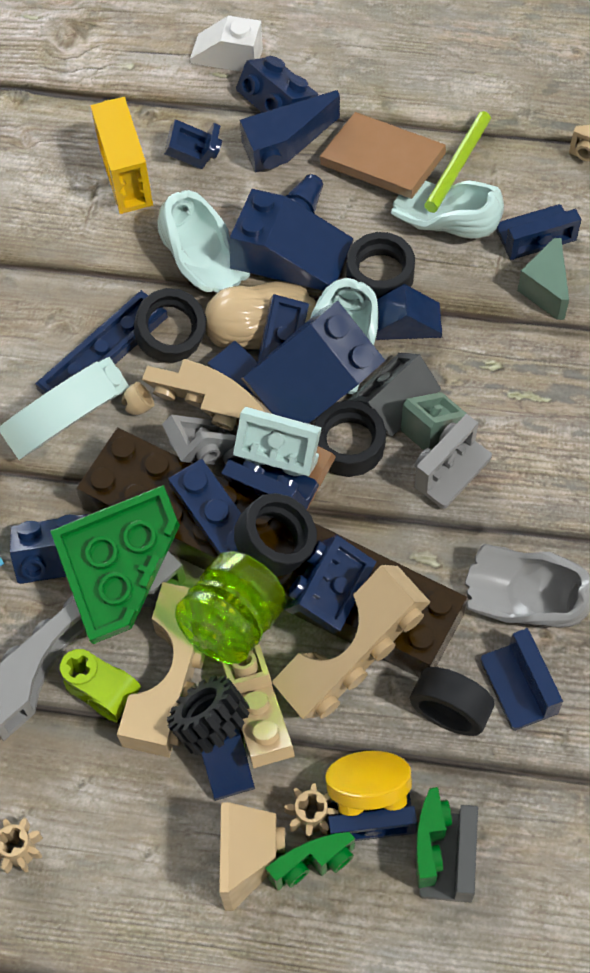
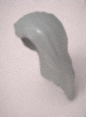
(528, 587)

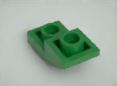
(431, 828)
(323, 853)

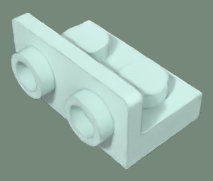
(277, 442)

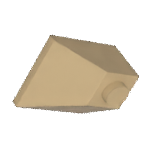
(246, 848)

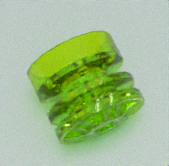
(230, 607)

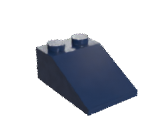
(287, 242)
(314, 366)

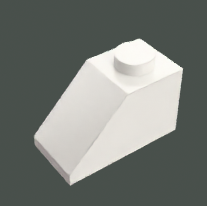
(228, 44)

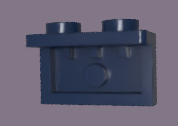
(271, 84)
(34, 549)

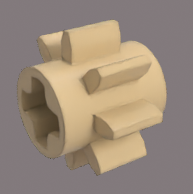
(301, 806)
(18, 856)

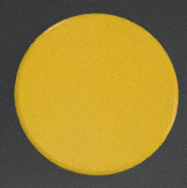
(369, 782)

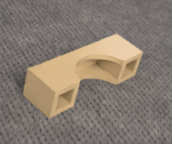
(385, 608)
(146, 713)

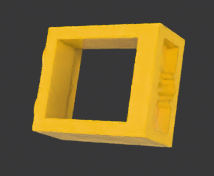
(122, 155)

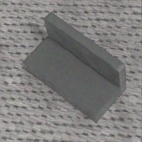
(389, 388)
(458, 858)

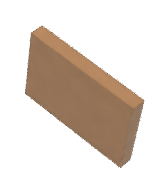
(383, 155)

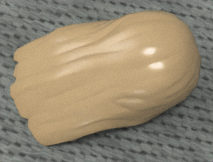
(241, 312)

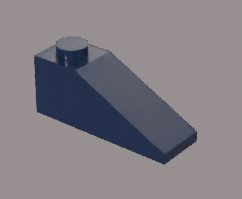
(283, 132)

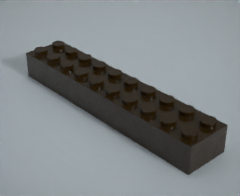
(135, 466)

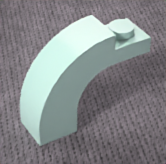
(63, 407)

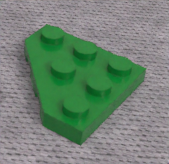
(115, 559)

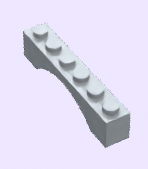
(27, 665)

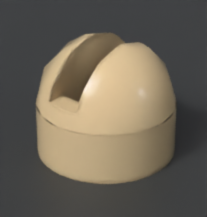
(137, 399)

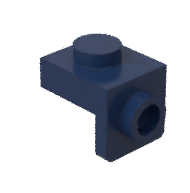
(193, 144)

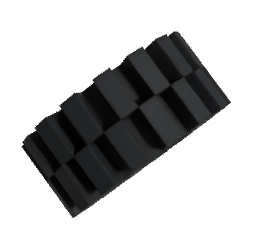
(208, 715)

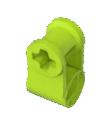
(103, 687)

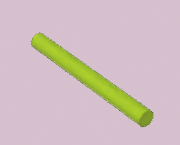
(457, 162)

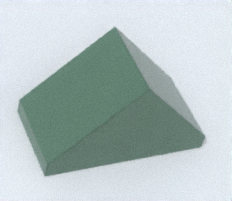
(545, 280)
(427, 417)

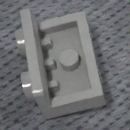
(200, 439)
(451, 463)

